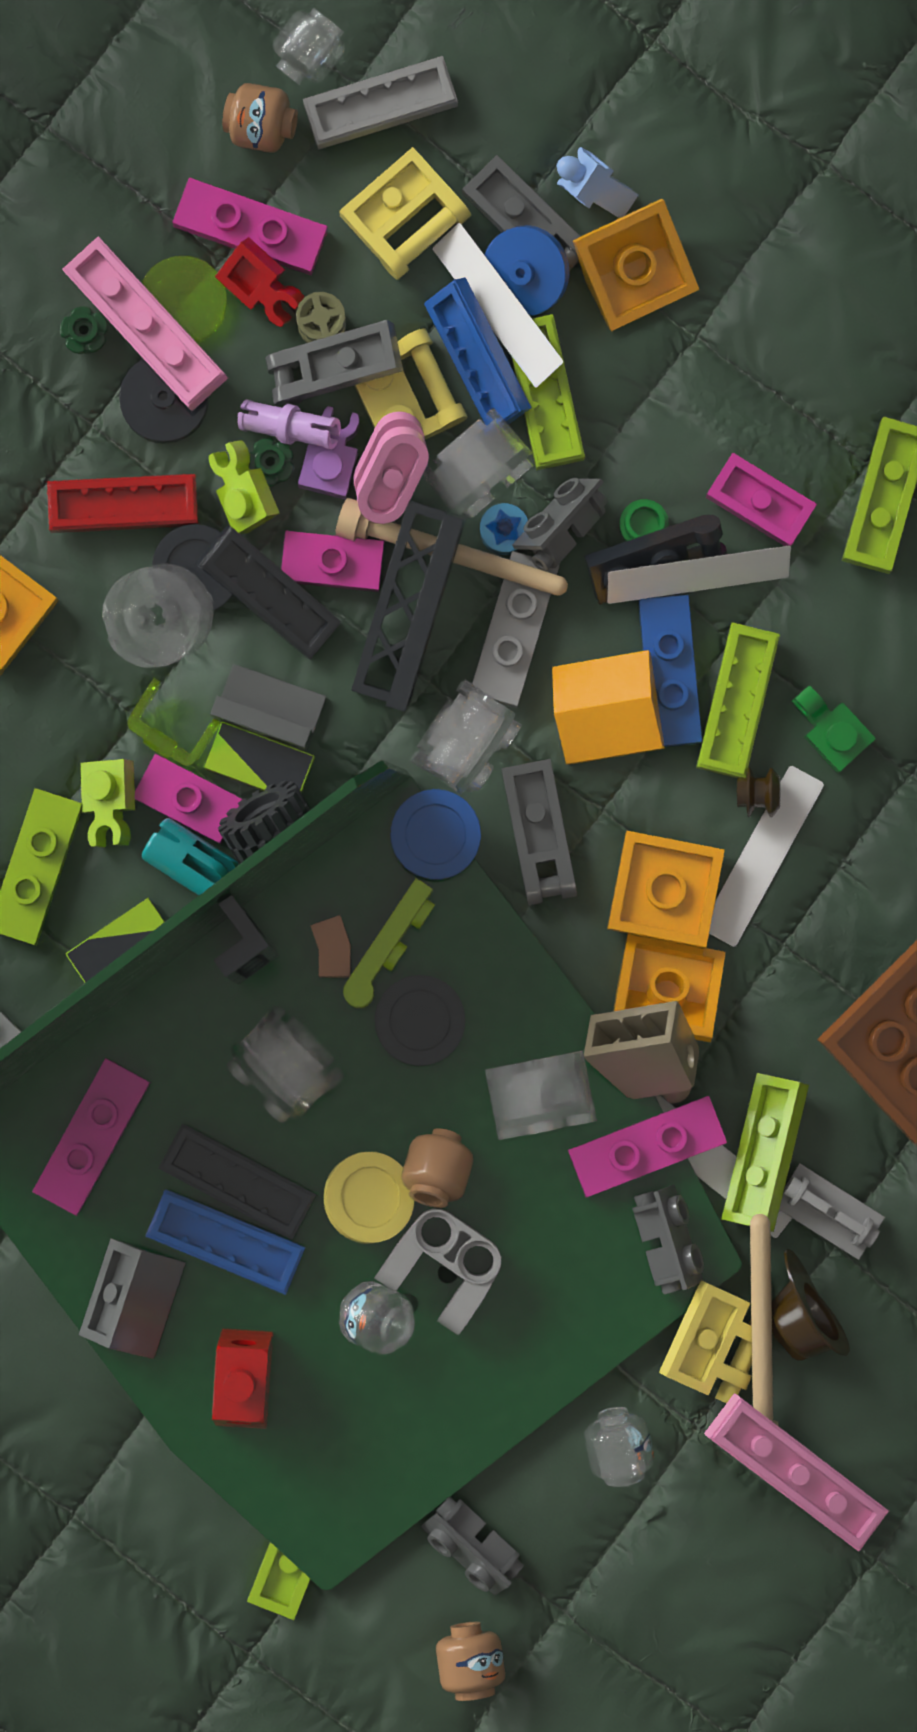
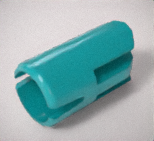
(186, 857)

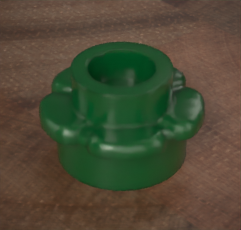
(89, 342)
(280, 452)

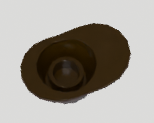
(802, 1317)

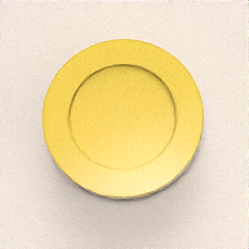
(367, 1198)

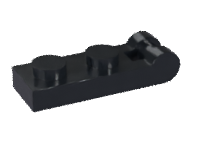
(656, 548)

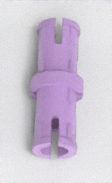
(289, 424)

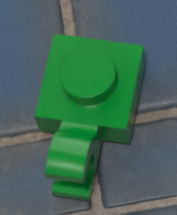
(836, 733)

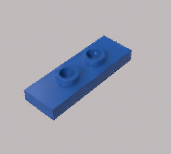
(476, 351)
(668, 637)
(225, 1241)

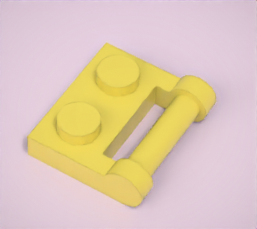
(393, 201)
(395, 395)

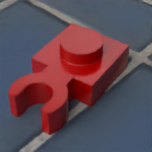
(254, 279)

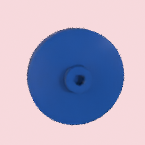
(531, 266)
(435, 834)

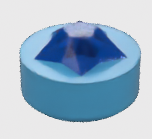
(502, 527)

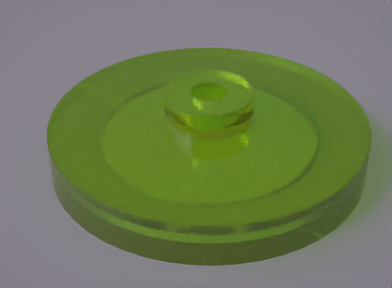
(189, 294)

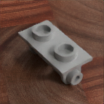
(830, 1212)

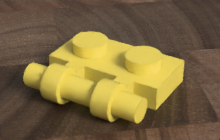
(705, 1340)

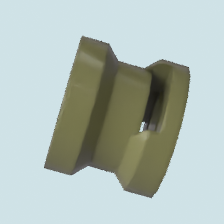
(318, 310)

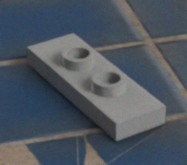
(380, 102)
(511, 638)

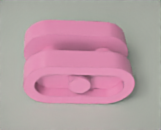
(390, 467)

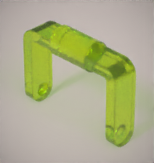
(159, 741)

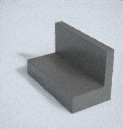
(269, 707)
(131, 1299)

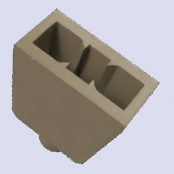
(645, 1051)

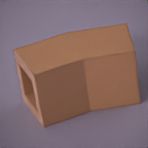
(333, 948)

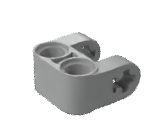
(451, 1255)

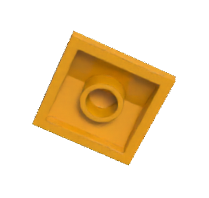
(635, 265)
(607, 707)
(668, 972)

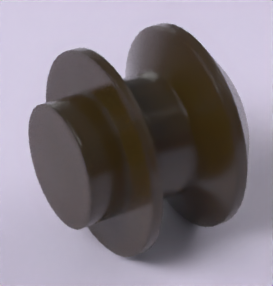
(759, 792)

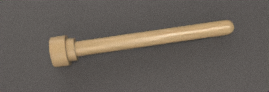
(354, 525)
(761, 1315)

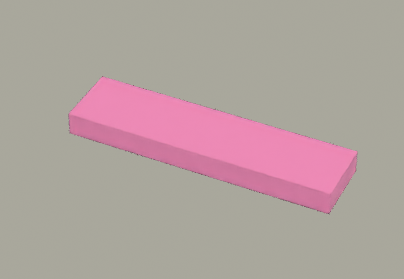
(145, 324)
(796, 1472)

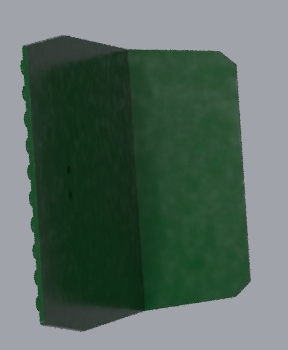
(351, 1435)

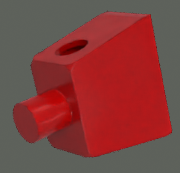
(242, 1378)

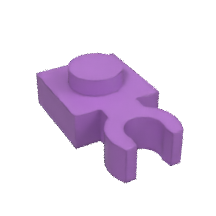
(331, 470)

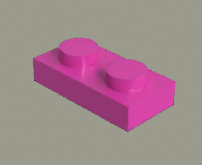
(760, 500)

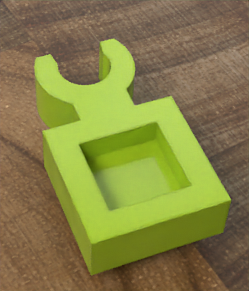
(246, 492)
(107, 792)

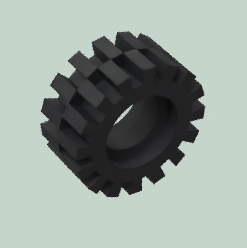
(262, 818)

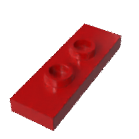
(122, 503)

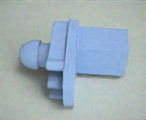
(591, 181)

